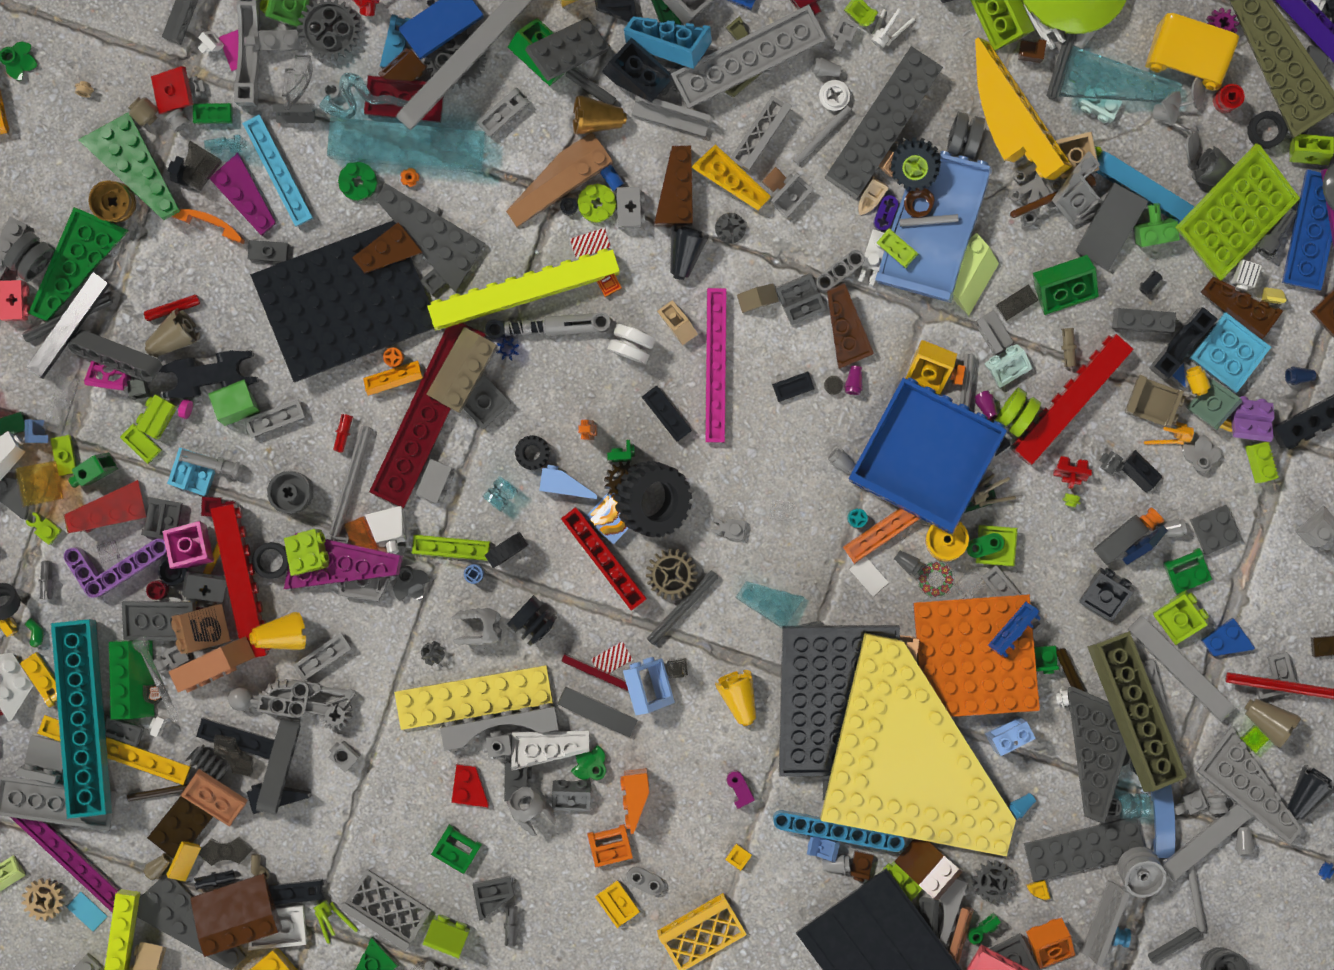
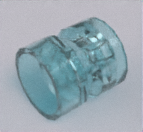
(500, 493)
(1134, 805)

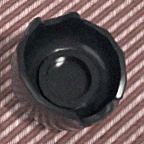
(170, 576)

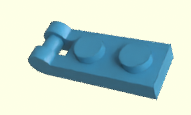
(395, 42)

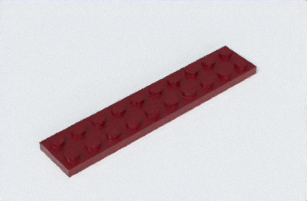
(417, 431)

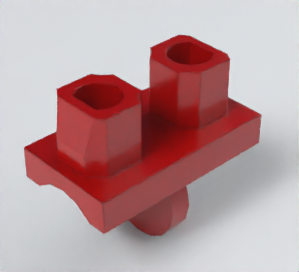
(1071, 474)

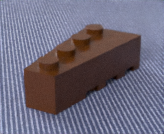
(676, 193)

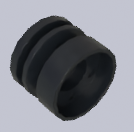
(532, 621)

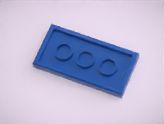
(439, 25)

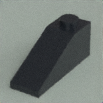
(289, 796)

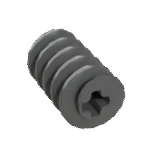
(207, 763)

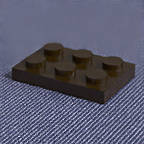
(180, 824)

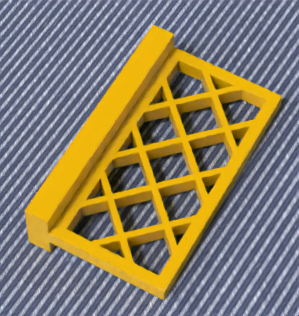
(690, 921)

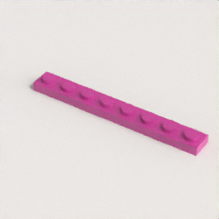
(715, 365)

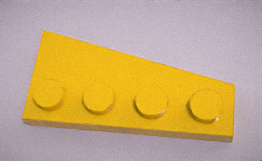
(727, 174)

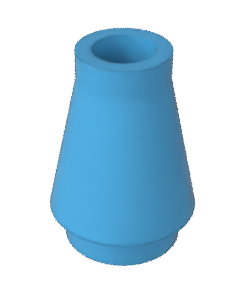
(1021, 806)

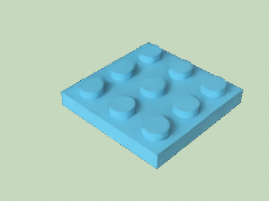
(1230, 352)

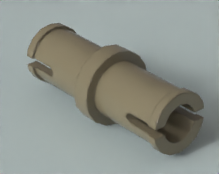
(1069, 347)

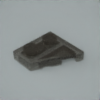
(199, 166)

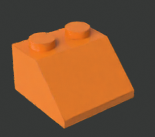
(1050, 942)

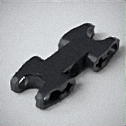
(193, 377)

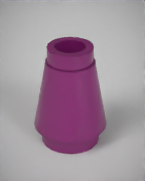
(854, 381)
(986, 404)

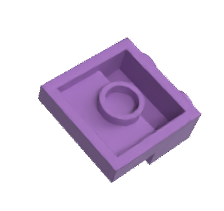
(1253, 420)

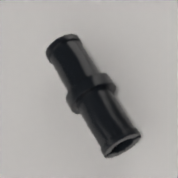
(214, 879)

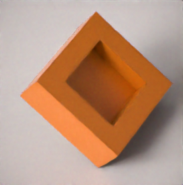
(957, 375)

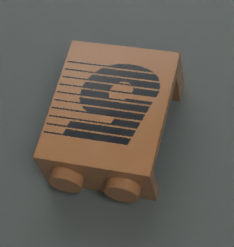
(200, 629)

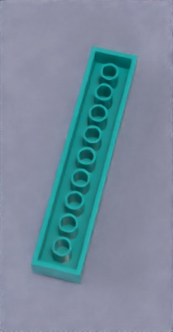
(81, 718)

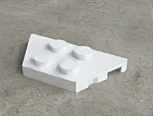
(13, 685)

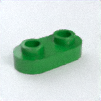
(985, 546)

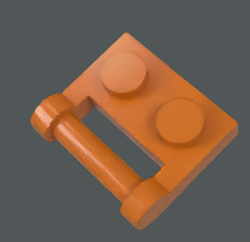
(613, 851)

